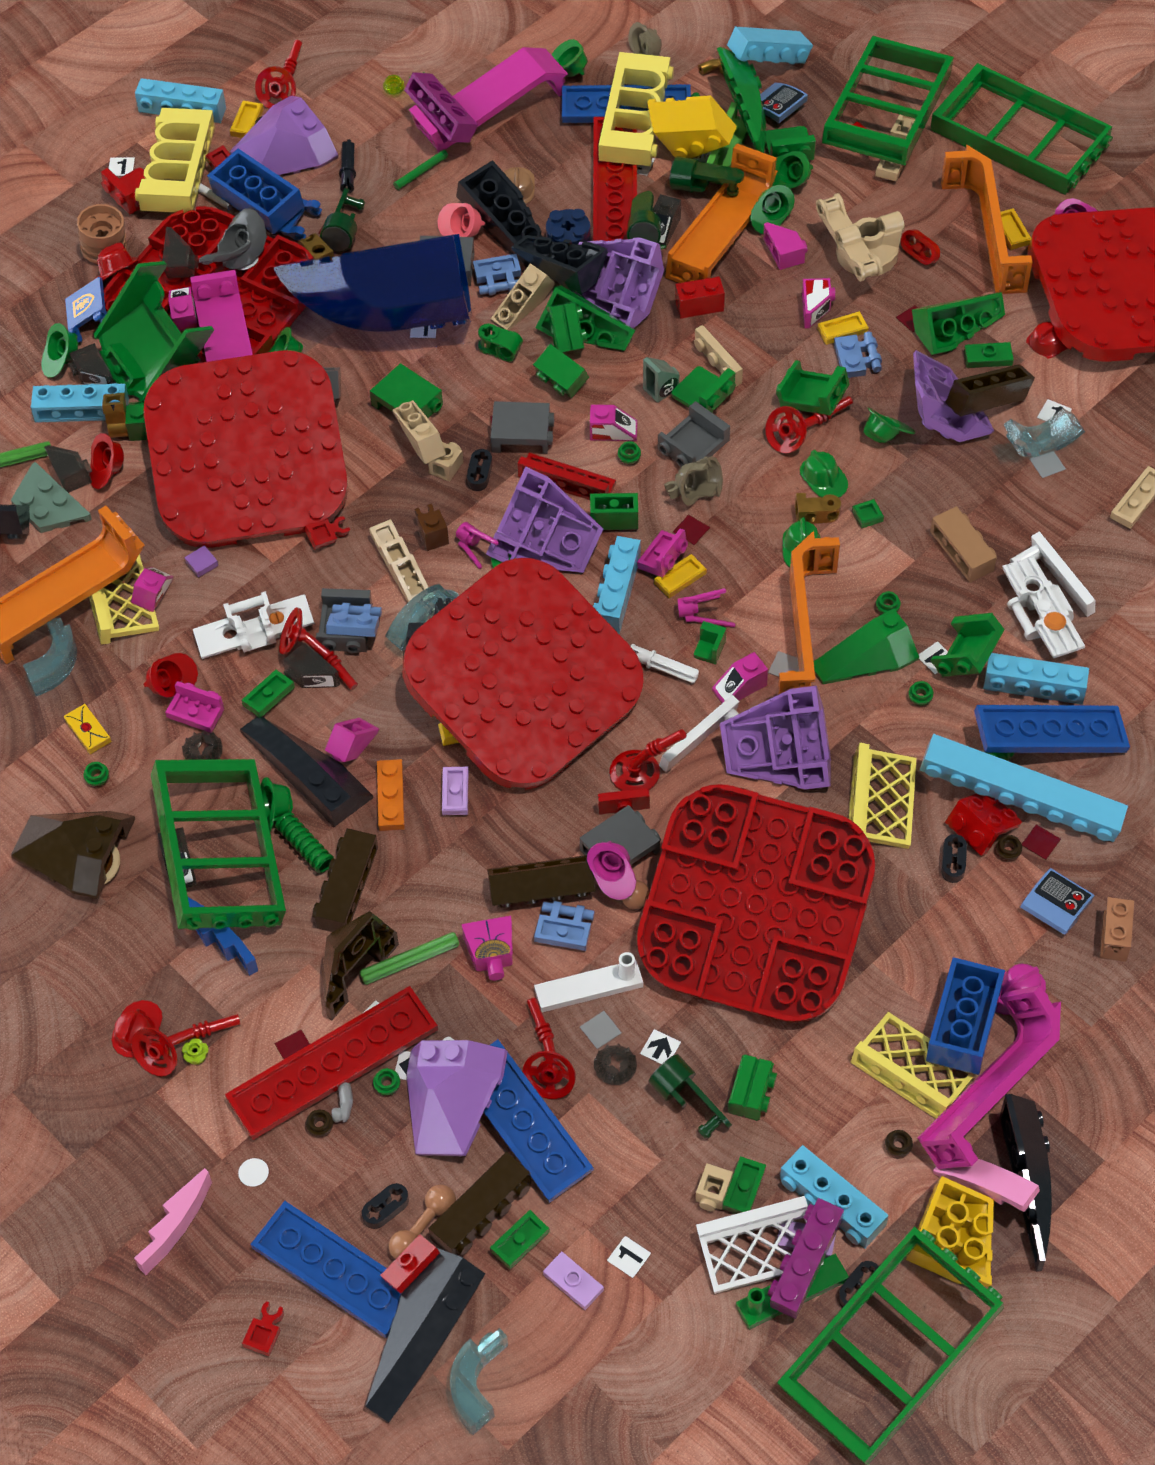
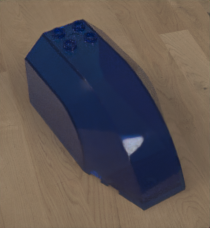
(386, 286)

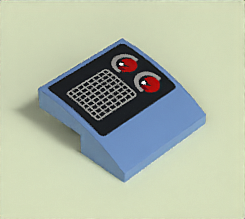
(782, 100)
(1057, 901)

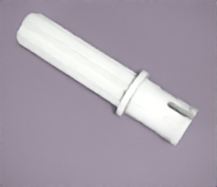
(665, 664)

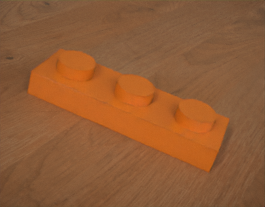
(390, 795)

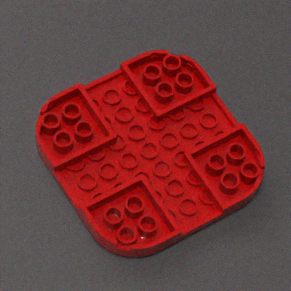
(1099, 280)
(264, 298)
(245, 448)
(522, 672)
(756, 903)

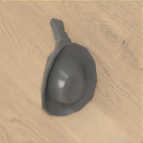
(241, 241)

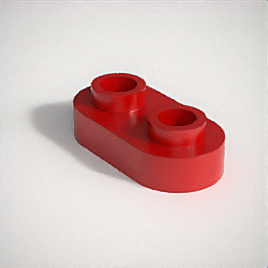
(922, 247)

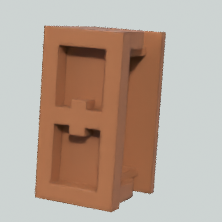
(1117, 929)

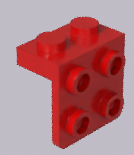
(123, 188)
(981, 821)

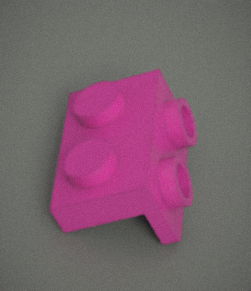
(663, 552)
(195, 707)

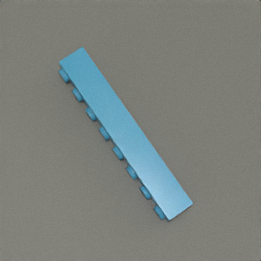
(1023, 788)

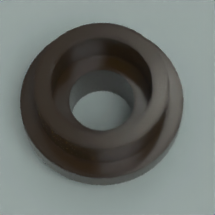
(1012, 842)
(314, 1117)
(901, 1136)

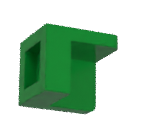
(710, 643)

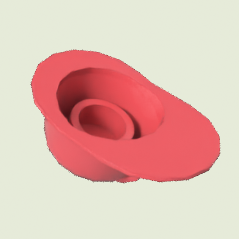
(459, 219)

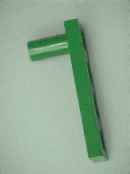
(756, 1306)

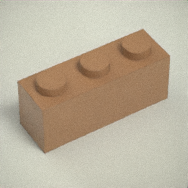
(963, 544)

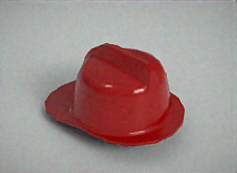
(113, 259)
(1045, 341)
(106, 460)
(167, 671)
(134, 1017)

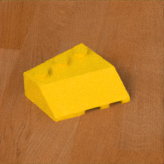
(691, 125)
(963, 1224)

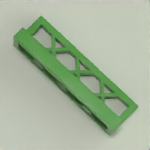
(723, 155)

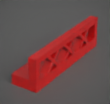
(567, 477)

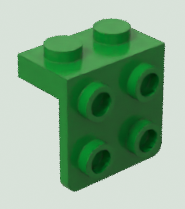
(790, 139)
(705, 388)

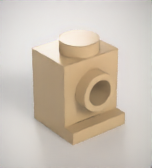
(447, 465)
(713, 1179)

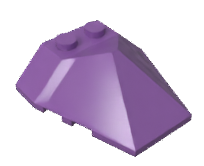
(289, 139)
(627, 279)
(933, 385)
(545, 526)
(780, 740)
(449, 1092)

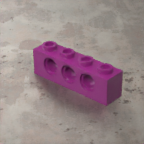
(441, 107)

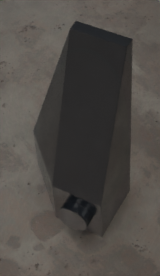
(566, 263)

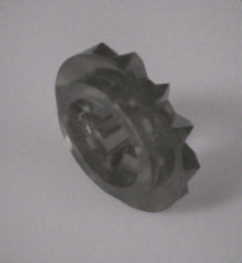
(211, 752)
(610, 1074)

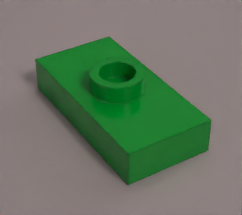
(988, 355)
(268, 693)
(744, 1186)
(519, 1239)

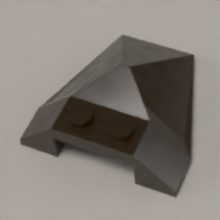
(72, 847)
(346, 948)

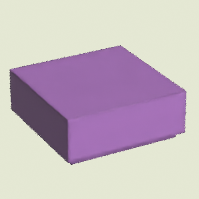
(201, 561)

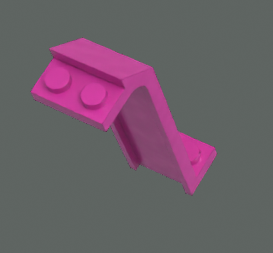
(498, 89)
(220, 306)
(1037, 1033)

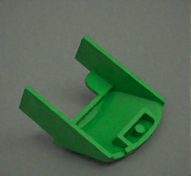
(141, 338)

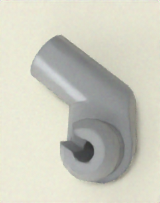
(346, 1103)

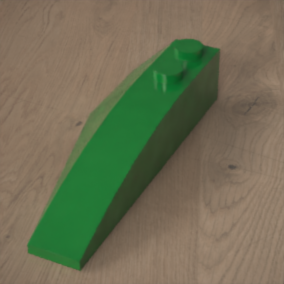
(745, 91)

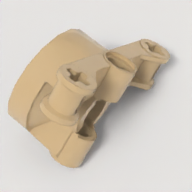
(866, 246)

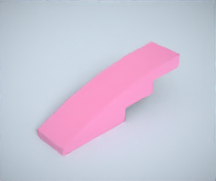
(994, 1183)
(179, 1214)

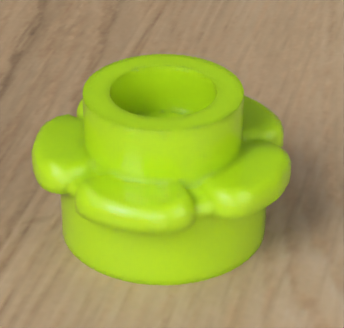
(199, 1056)

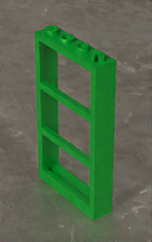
(1026, 97)
(876, 143)
(216, 772)
(831, 1332)

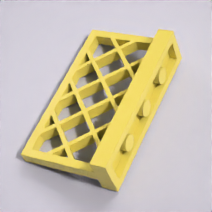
(102, 612)
(861, 789)
(902, 1078)

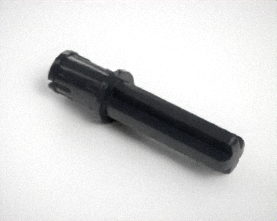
(347, 172)

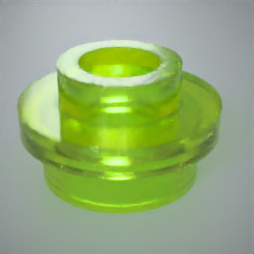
(393, 84)

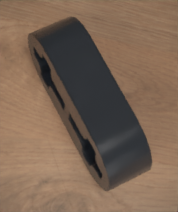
(484, 470)
(959, 858)
(389, 1210)
(855, 1279)

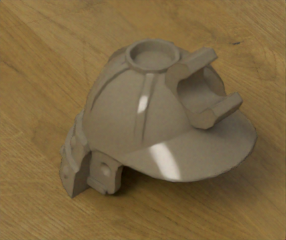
(644, 40)
(696, 481)

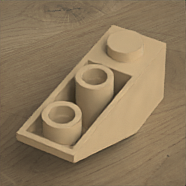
(523, 298)
(419, 431)

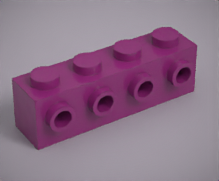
(807, 1257)

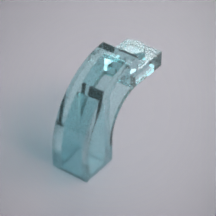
(1046, 437)
(417, 610)
(57, 663)
(468, 1402)

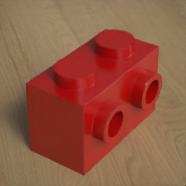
(699, 297)

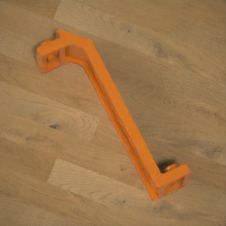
(975, 172)
(721, 218)
(808, 558)
(68, 581)

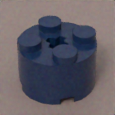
(568, 225)

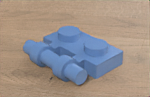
(496, 269)
(850, 351)
(354, 620)
(562, 931)

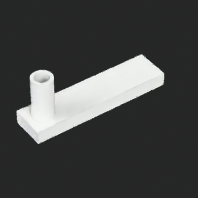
(1043, 550)
(699, 733)
(590, 984)

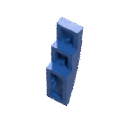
(228, 943)

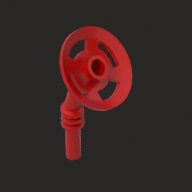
(278, 84)
(796, 428)
(295, 632)
(635, 767)
(160, 1047)
(551, 1069)

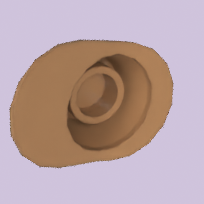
(523, 180)

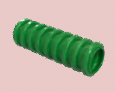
(304, 842)

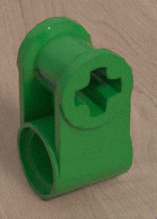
(500, 343)

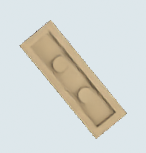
(716, 353)
(1136, 499)

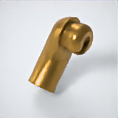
(710, 66)

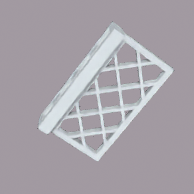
(744, 1224)

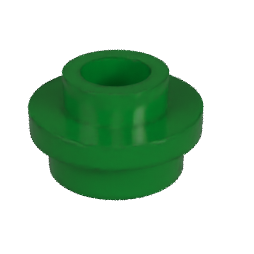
(629, 452)
(888, 598)
(921, 687)
(96, 768)
(383, 1075)

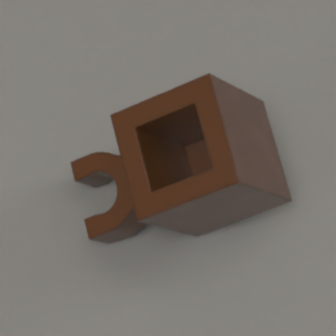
(432, 528)

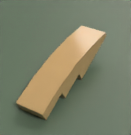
(900, 129)
(398, 559)

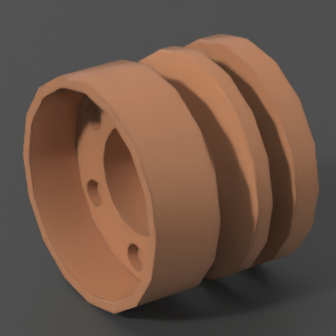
(99, 228)

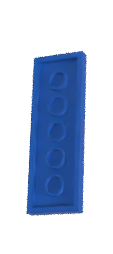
(585, 102)
(1051, 729)
(535, 1133)
(329, 1266)

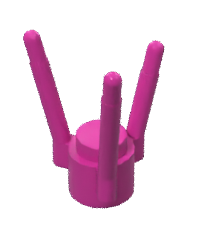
(471, 536)
(689, 606)

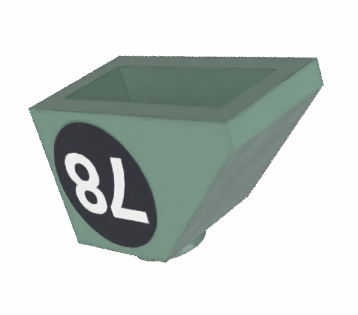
(659, 378)

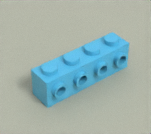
(769, 45)
(155, 94)
(72, 402)
(618, 581)
(1036, 678)
(816, 1180)

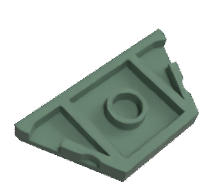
(48, 501)

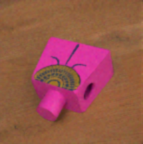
(490, 945)

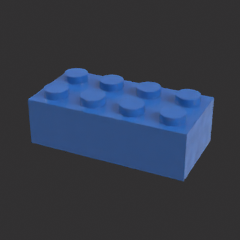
(251, 185)
(965, 1016)

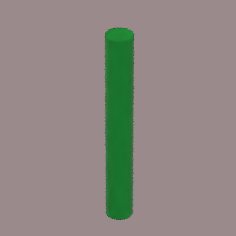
(420, 169)

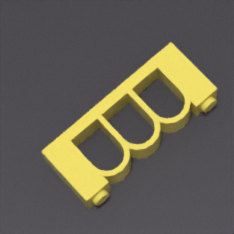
(173, 136)
(629, 146)

